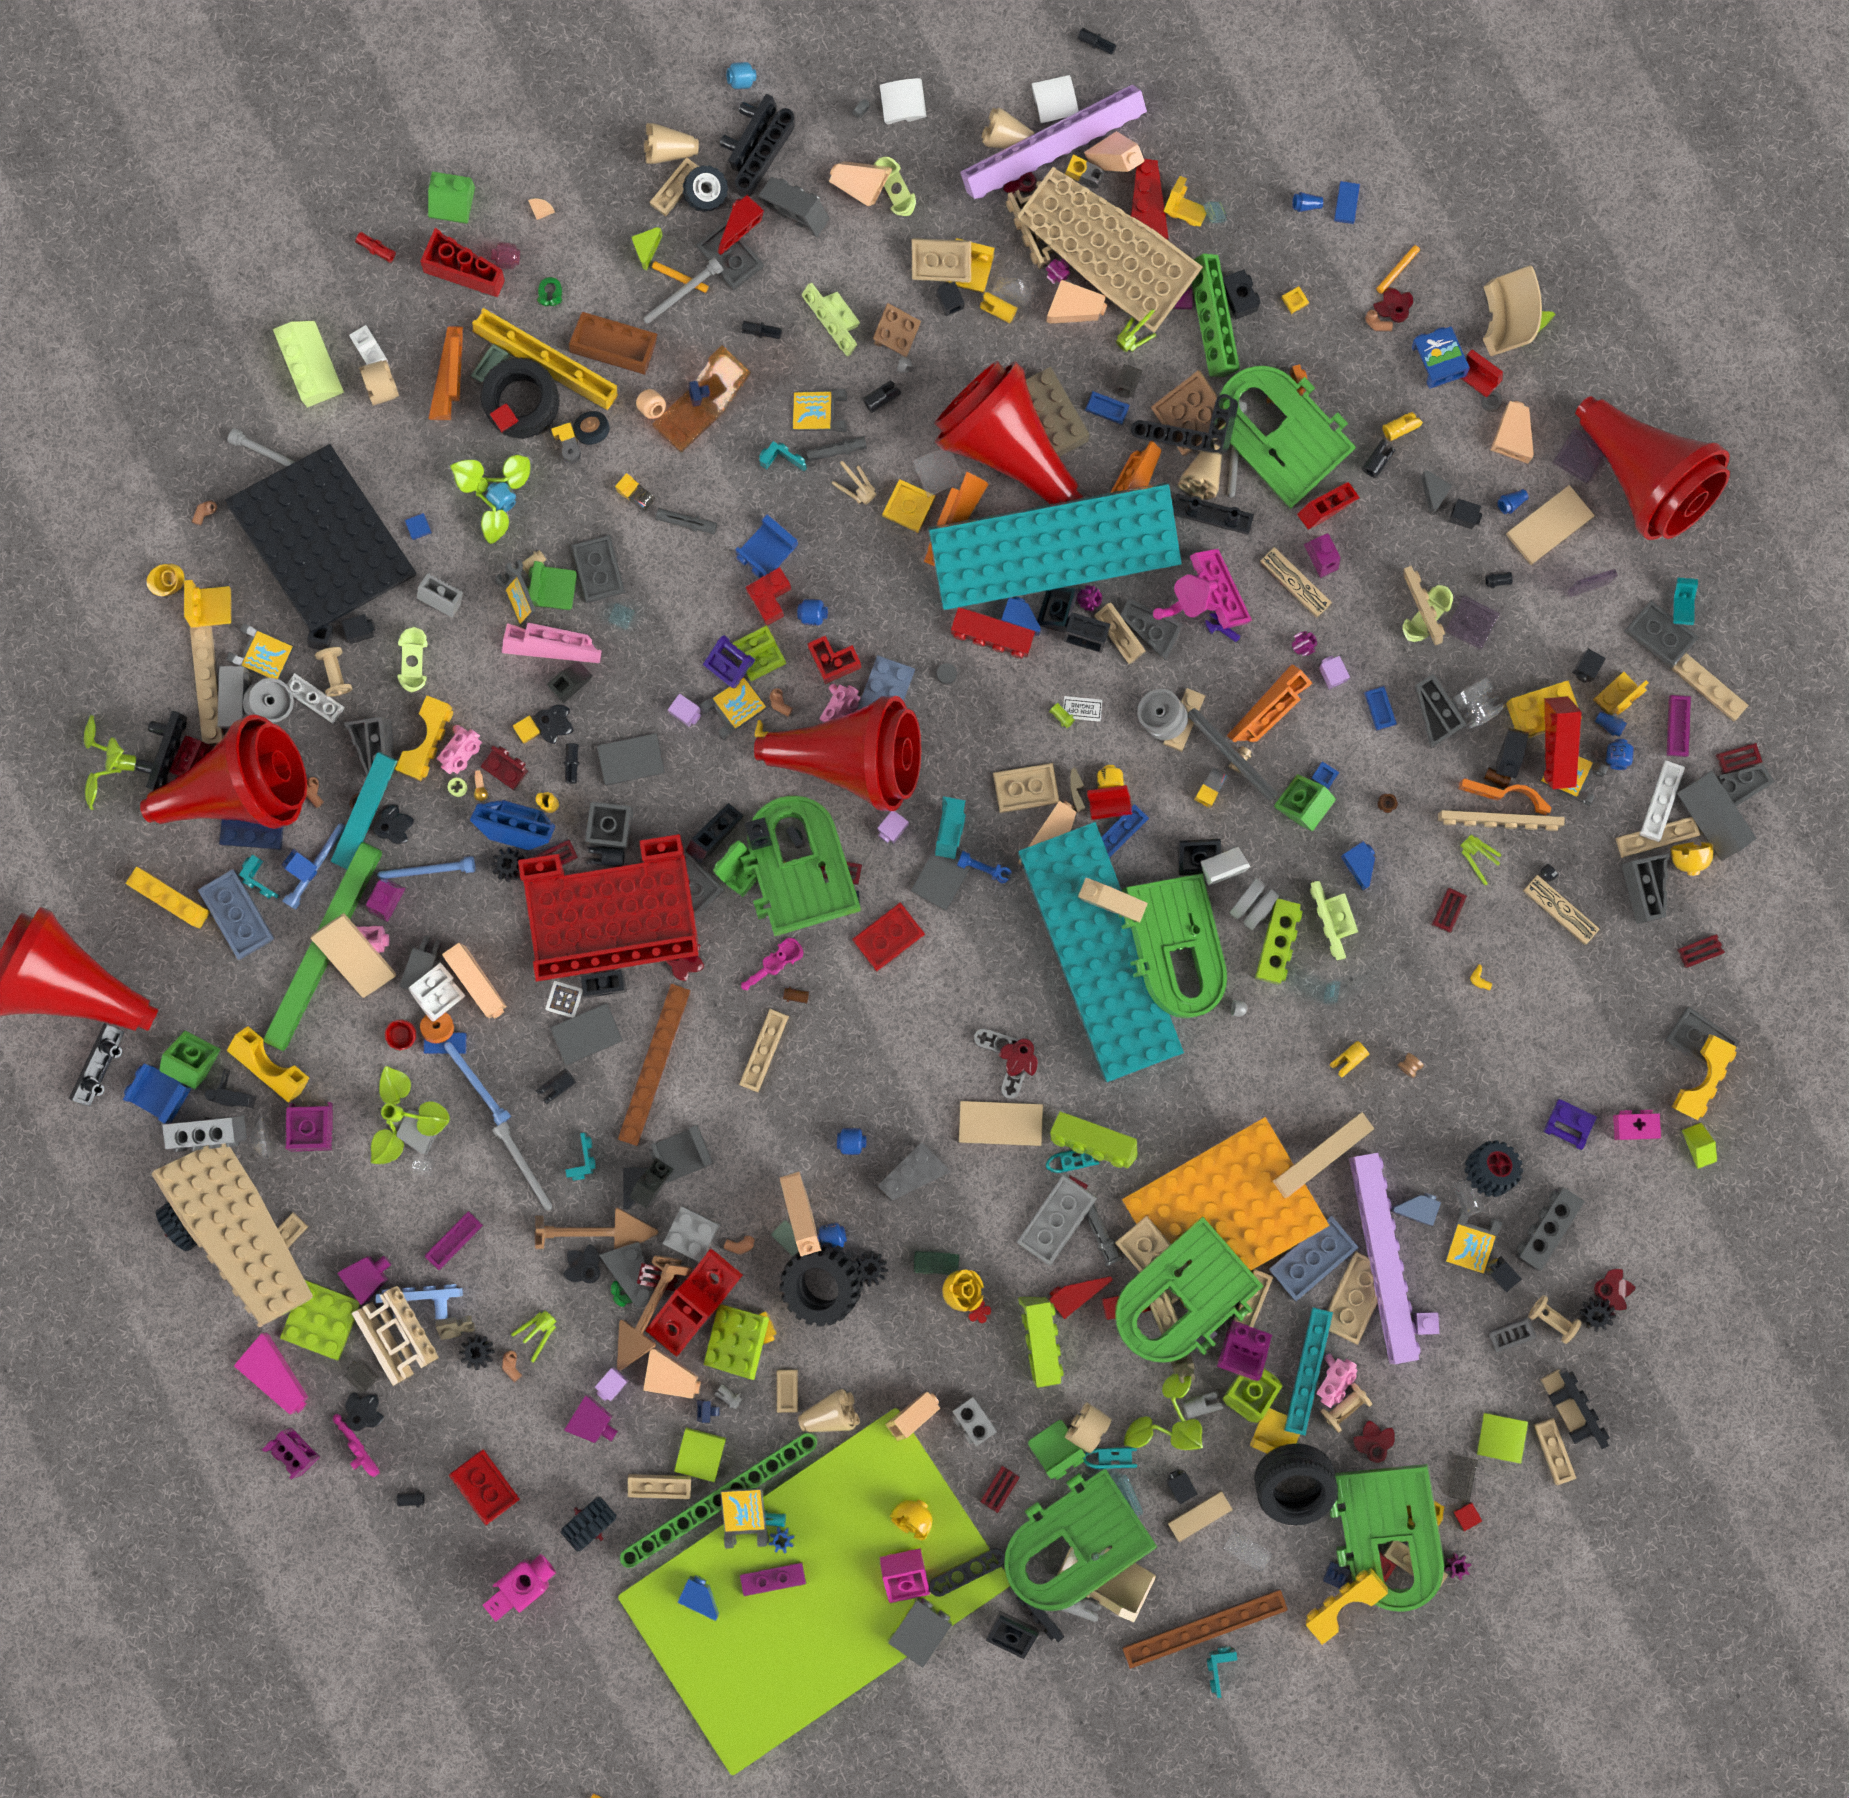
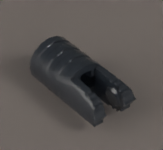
(881, 396)
(1377, 460)
(610, 856)
(560, 1084)

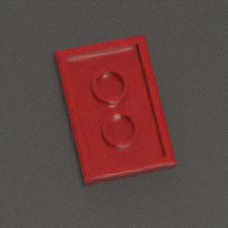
(888, 937)
(484, 1487)

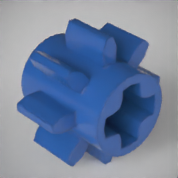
(785, 1534)

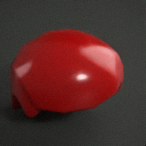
(400, 1034)

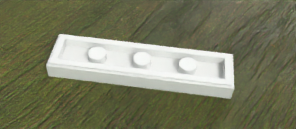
(1662, 801)

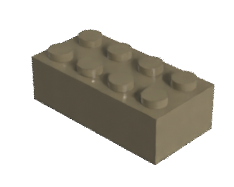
(1056, 412)

